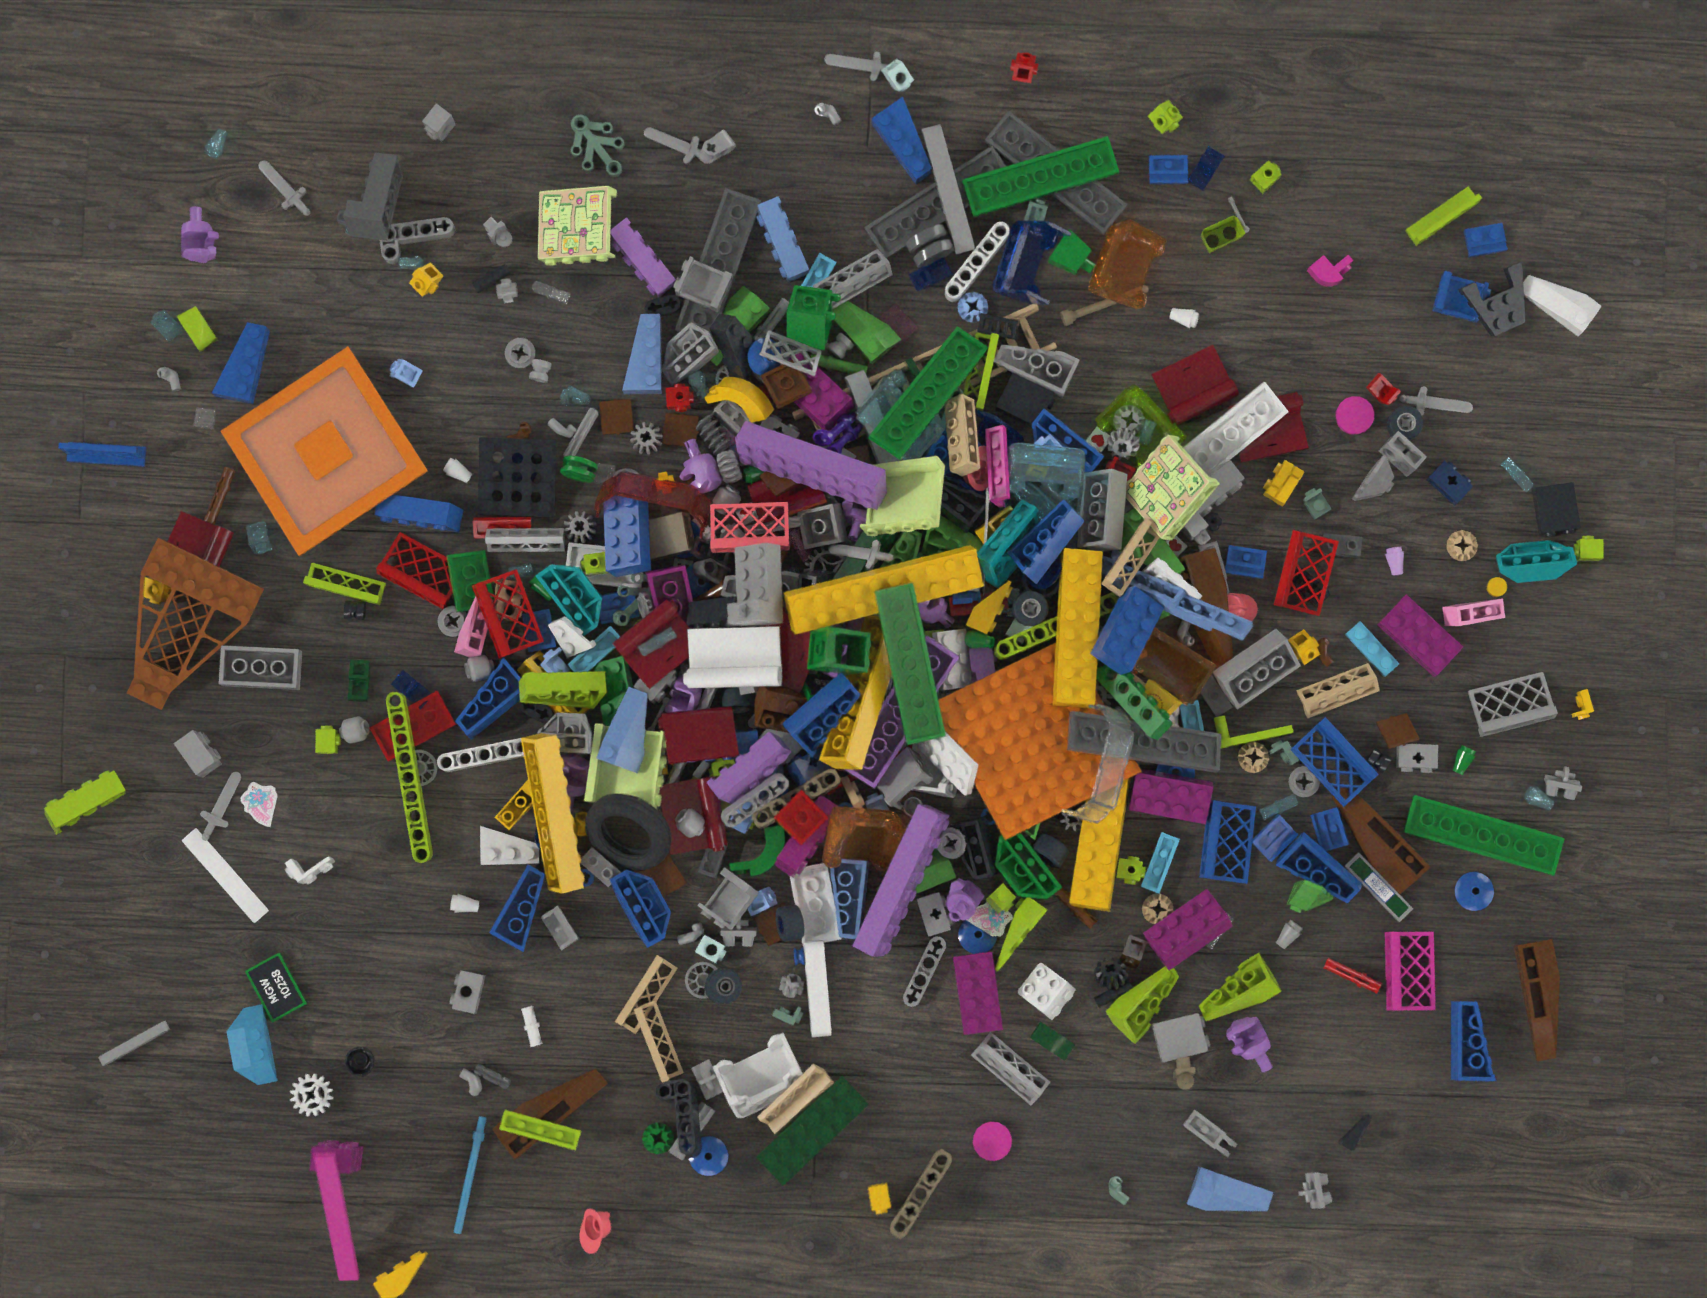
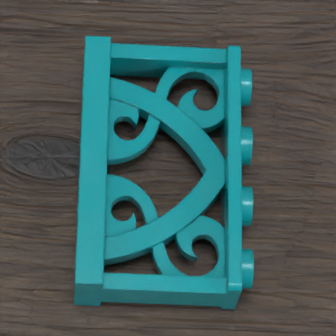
(997, 563)

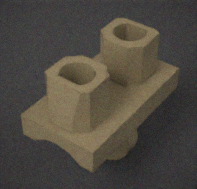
(1184, 1073)

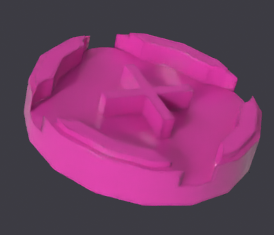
(1354, 415)
(992, 1141)

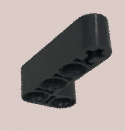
(684, 1119)

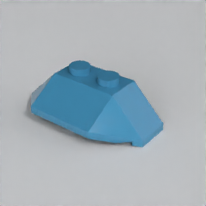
(252, 1046)

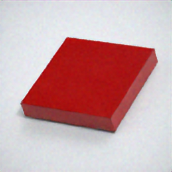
(800, 817)

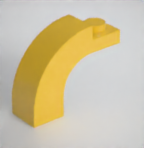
(744, 394)

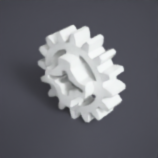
(300, 1088)

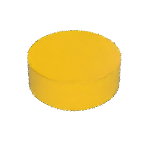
(1496, 587)

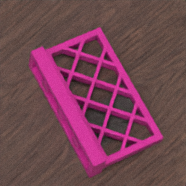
(1394, 974)

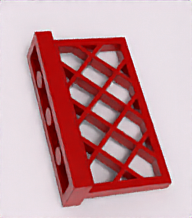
(1289, 568)
(409, 582)
(492, 620)

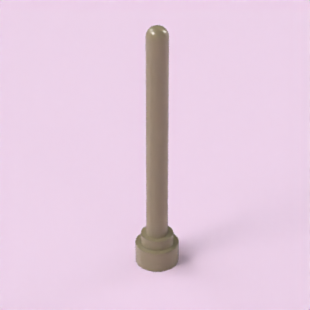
(1070, 316)

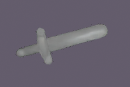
(873, 66)
(691, 150)
(293, 198)
(1423, 401)
(871, 555)
(215, 818)

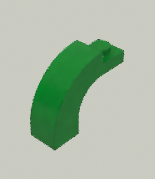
(774, 845)

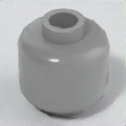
(726, 495)
(478, 668)
(354, 729)
(690, 822)

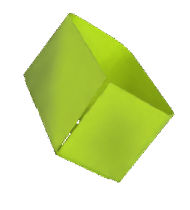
(1232, 221)
(197, 328)

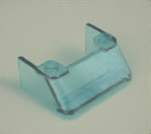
(1047, 465)

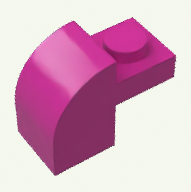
(1327, 274)

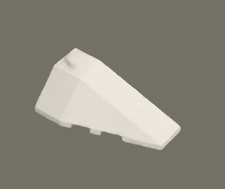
(1565, 305)

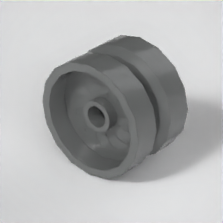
(930, 245)

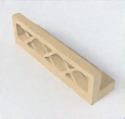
(1128, 552)
(1340, 693)
(642, 986)
(651, 1043)
(796, 1099)

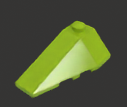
(1023, 921)
(1246, 988)
(1137, 1006)

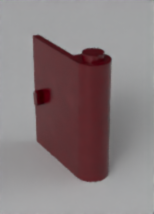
(1194, 385)
(1286, 433)
(798, 498)
(201, 538)
(792, 649)
(653, 666)
(699, 734)
(700, 797)

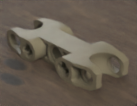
(821, 789)
(916, 1203)

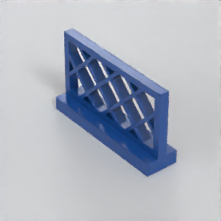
(104, 454)
(1345, 751)
(1210, 842)

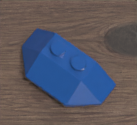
(1049, 424)
(642, 905)

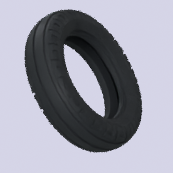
(641, 813)

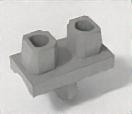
(498, 233)
(1571, 786)
(746, 933)
(707, 1079)
(1313, 1190)

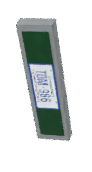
(1378, 887)

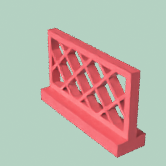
(726, 544)

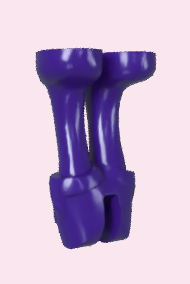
(850, 433)

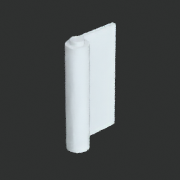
(734, 657)

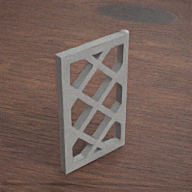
(802, 348)

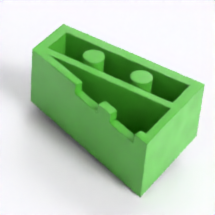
(948, 537)

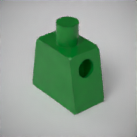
(1072, 255)

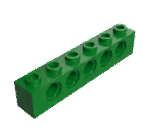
(1116, 687)

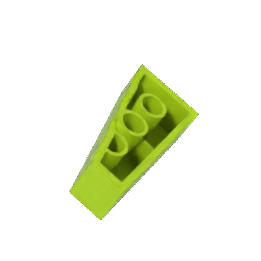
(563, 688)
(84, 800)

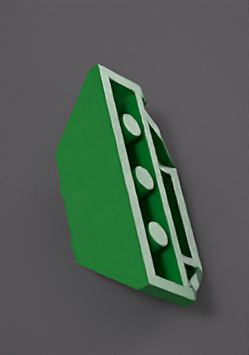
(1024, 869)

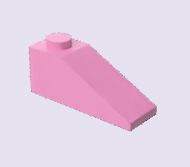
(1473, 612)
(472, 633)

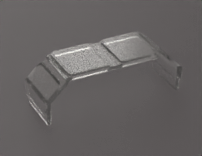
(1111, 768)

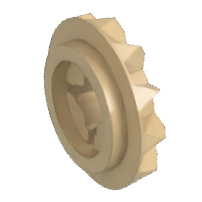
(1455, 551)
(1246, 763)
(1151, 901)

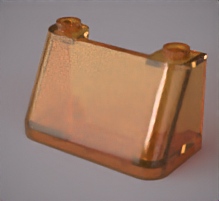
(1125, 263)
(1174, 666)
(862, 836)

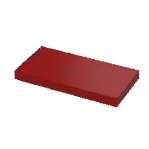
(425, 724)

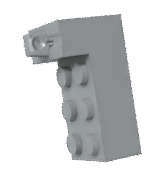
(1230, 481)
(757, 586)

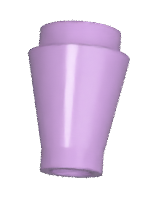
(1395, 560)

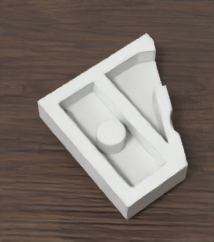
(570, 637)

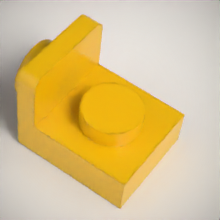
(1583, 700)

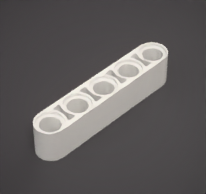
(979, 252)
(475, 755)
(817, 988)

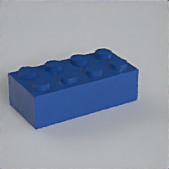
(626, 536)
(1127, 630)

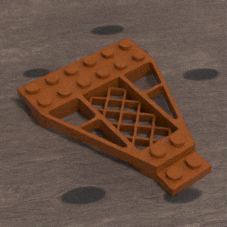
(202, 582)

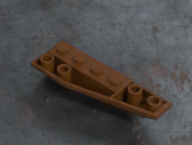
(1206, 575)
(776, 705)
(1382, 844)
(1540, 991)
(552, 1107)

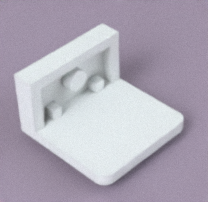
(296, 872)
(1046, 991)

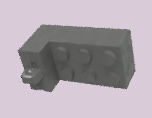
(374, 213)

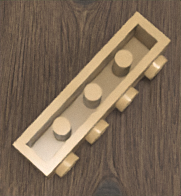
(962, 435)

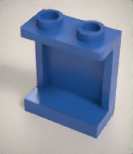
(1451, 302)

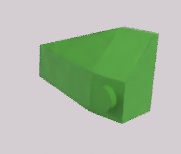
(747, 309)
(867, 332)
(905, 548)
(1160, 550)
(936, 873)
(1307, 896)

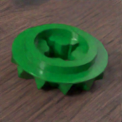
(667, 1136)

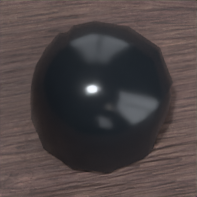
(360, 1061)

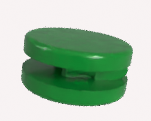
(578, 469)

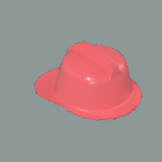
(979, 479)
(1242, 606)
(593, 1229)

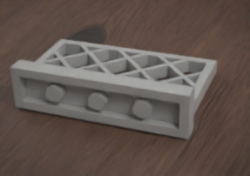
(1516, 720)

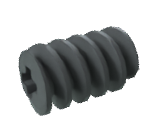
(713, 435)

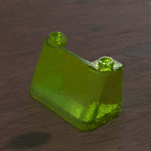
(1137, 397)

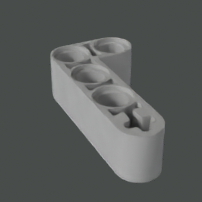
(416, 236)

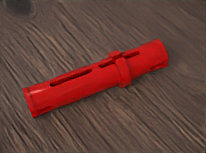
(1373, 985)

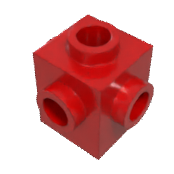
(1024, 67)
(672, 395)

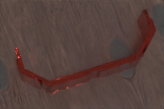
(659, 492)

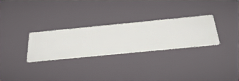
(985, 531)
(225, 875)

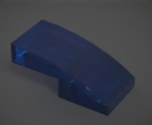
(1205, 168)
(930, 274)
(410, 688)

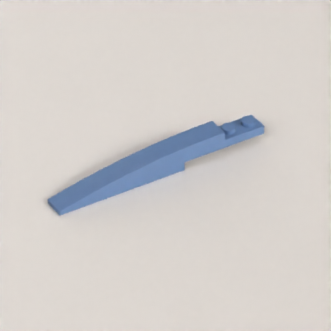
(1181, 604)

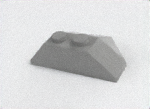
(688, 353)
(572, 731)

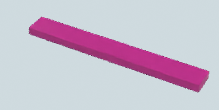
(336, 1216)

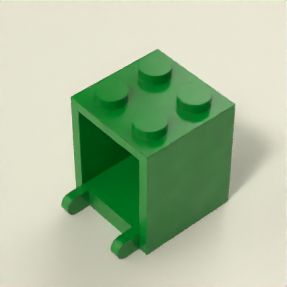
(810, 315)
(826, 650)

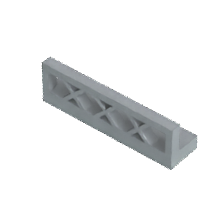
(857, 282)
(527, 537)
(1008, 1070)

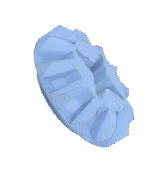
(963, 307)

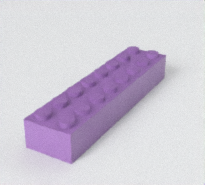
(811, 465)
(889, 731)
(901, 880)

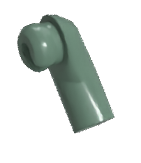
(1115, 1190)

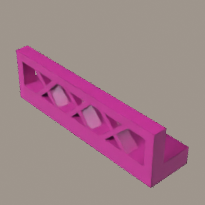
(997, 465)

